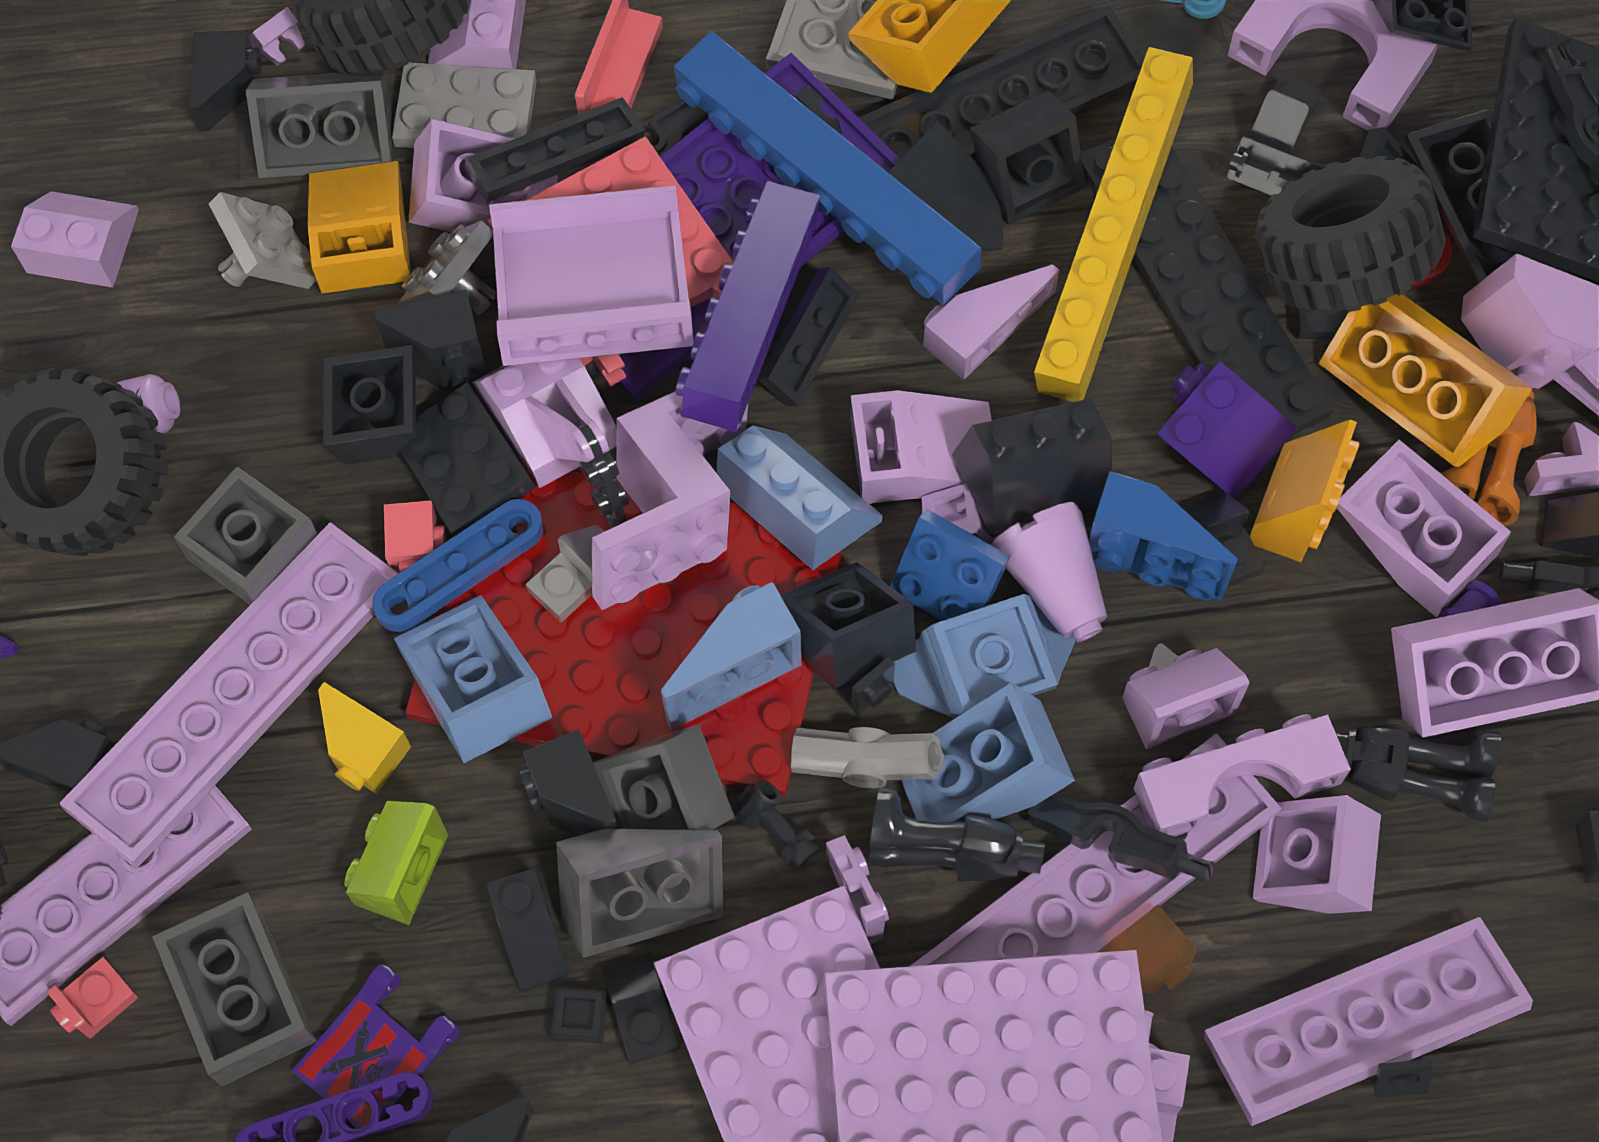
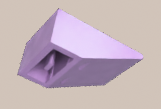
(908, 442)

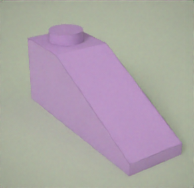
(983, 318)

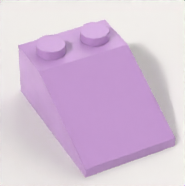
(441, 187)
(1422, 527)

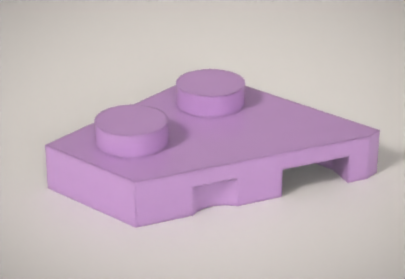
(851, 870)

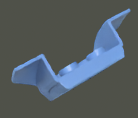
(981, 653)

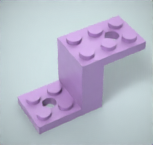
(679, 498)

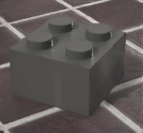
(244, 535)

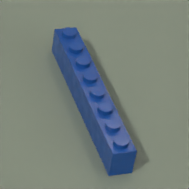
(823, 162)

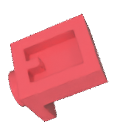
(92, 999)

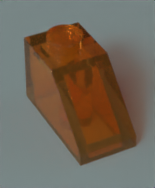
(1161, 950)

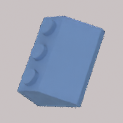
(793, 495)

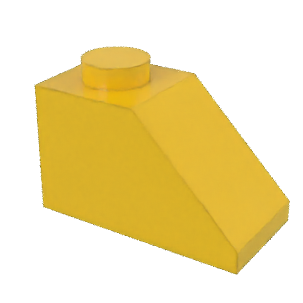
(359, 741)

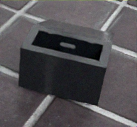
(1429, 20)

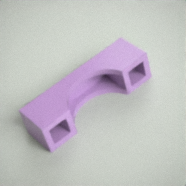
(1298, 757)

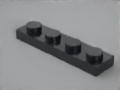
(554, 149)

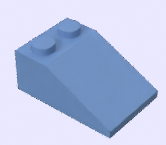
(739, 652)
(474, 678)
(994, 761)

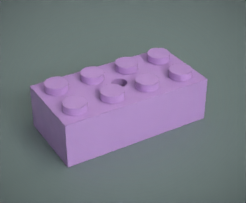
(1498, 662)

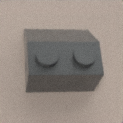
(665, 784)

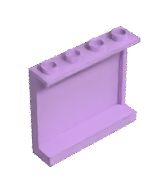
(590, 275)

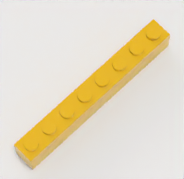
(1114, 226)

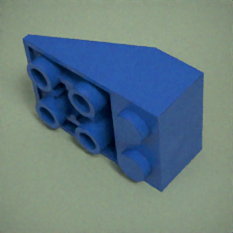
(1156, 539)

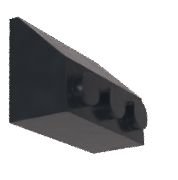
(1035, 463)

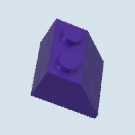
(1228, 430)

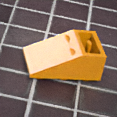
(357, 227)
(1304, 491)

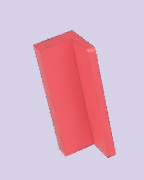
(618, 57)

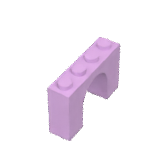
(1393, 59)

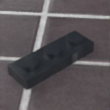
(808, 336)

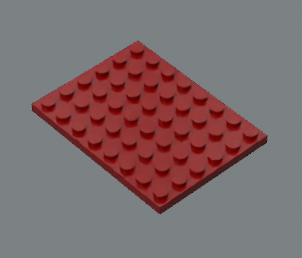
(610, 664)

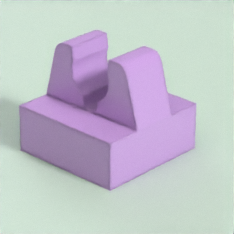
(282, 27)

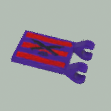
(370, 1046)

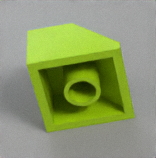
(397, 860)

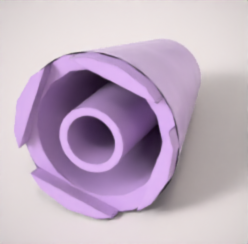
(1057, 569)

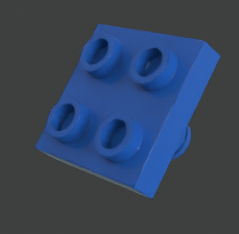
(948, 568)

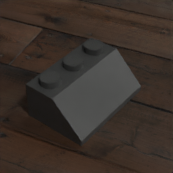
(319, 122)

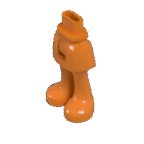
(1498, 492)

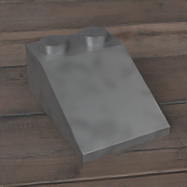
(637, 884)

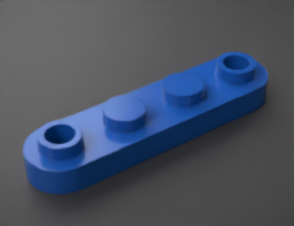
(457, 565)

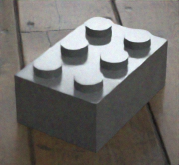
(234, 989)

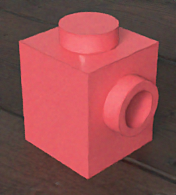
(411, 533)

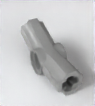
(866, 755)

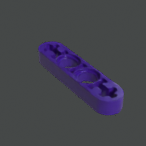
(333, 1109)

